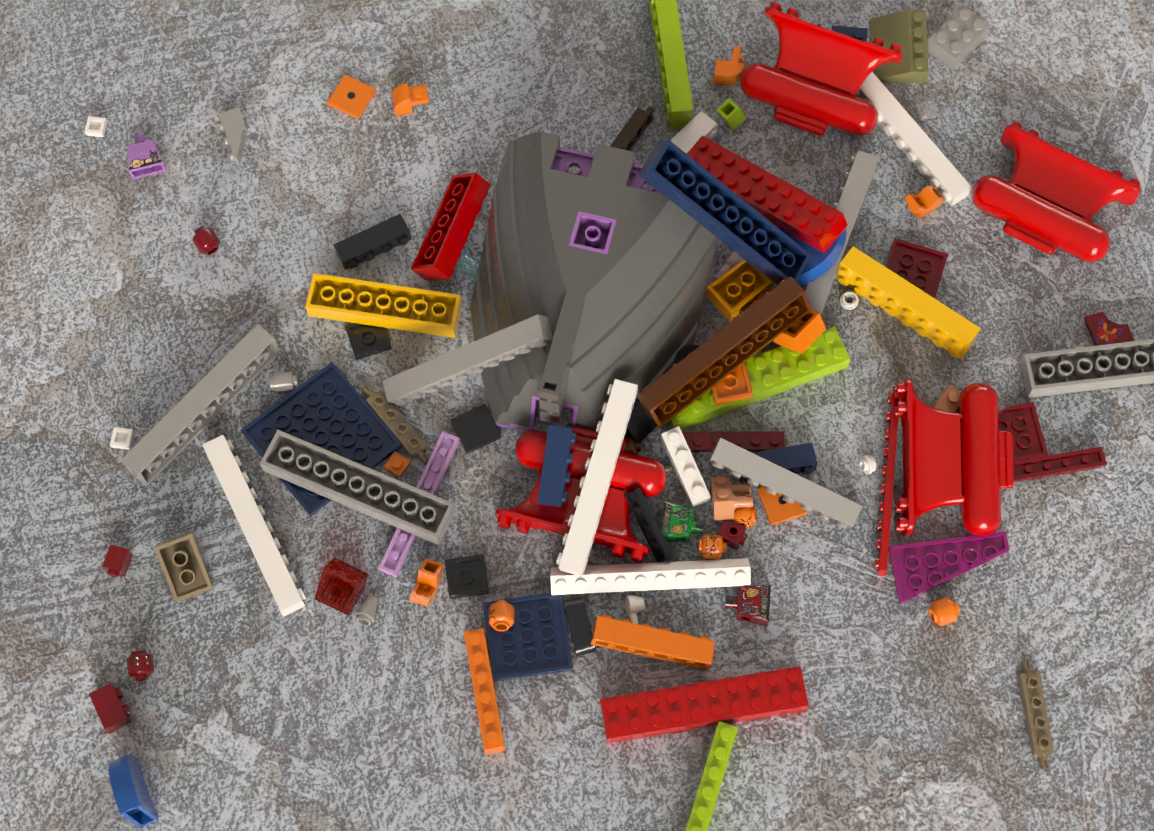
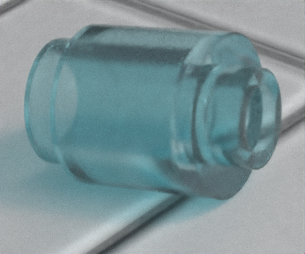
(468, 265)

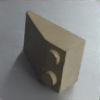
(184, 566)

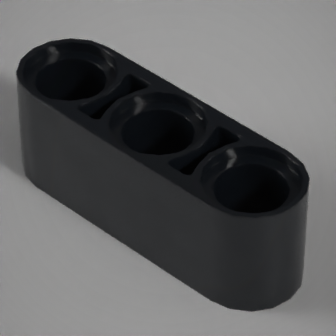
(579, 626)

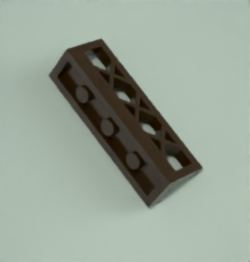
(633, 129)

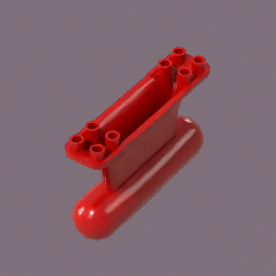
(817, 76)
(1052, 196)
(953, 458)
(614, 525)

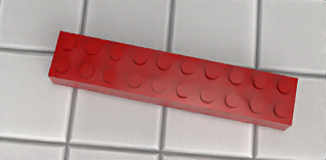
(771, 196)
(704, 704)

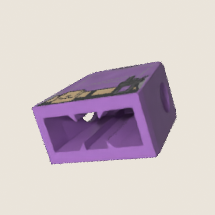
(144, 158)

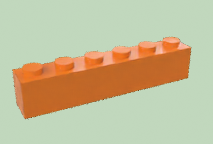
(652, 642)
(484, 691)

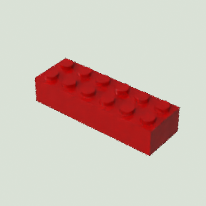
(451, 227)

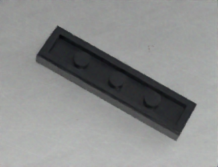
(648, 525)

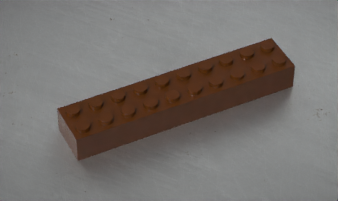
(724, 352)

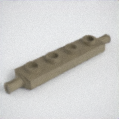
(387, 412)
(1035, 714)

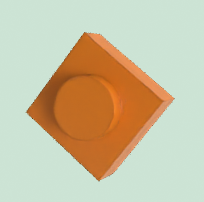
(397, 465)

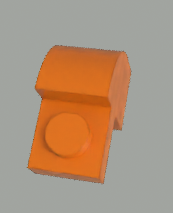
(729, 72)
(406, 97)
(924, 202)
(427, 582)

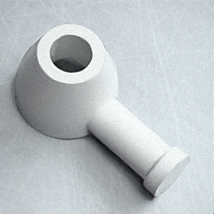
(733, 260)
(634, 605)

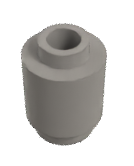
(283, 381)

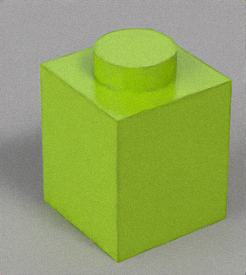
(731, 114)

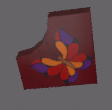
(1105, 331)

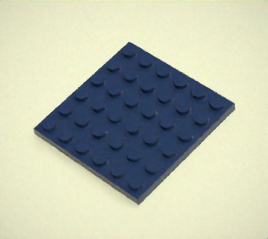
(328, 415)

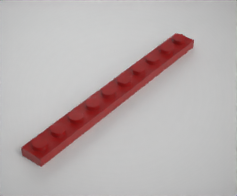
(887, 488)

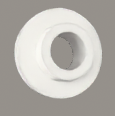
(851, 296)
(867, 464)

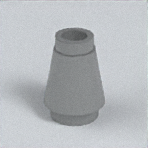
(367, 611)

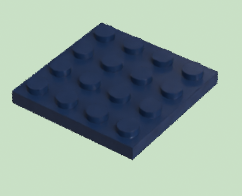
(534, 642)

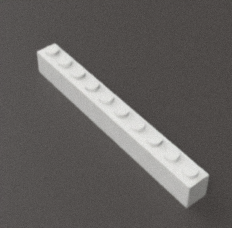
(914, 142)
(598, 477)
(254, 526)
(652, 576)

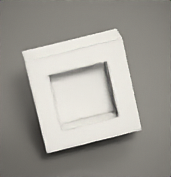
(95, 126)
(122, 438)

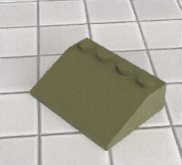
(910, 32)

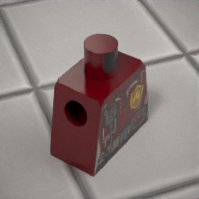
(751, 604)

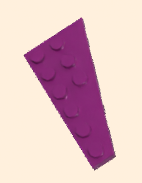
(932, 563)

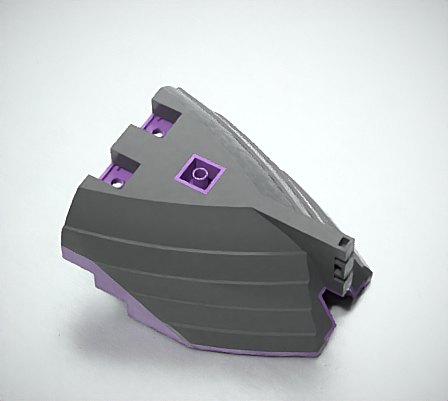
(599, 259)

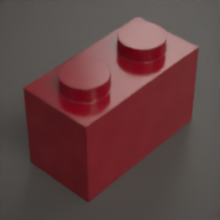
(110, 707)

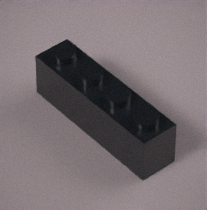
(372, 242)

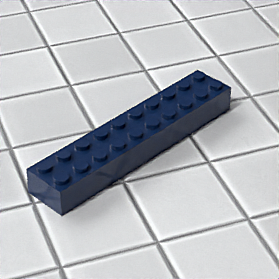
(723, 213)

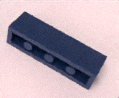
(793, 458)
(556, 466)

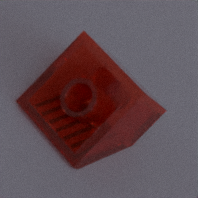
(341, 586)

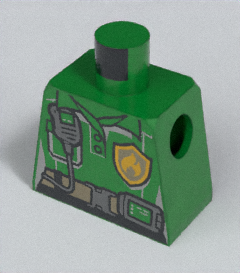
(678, 523)

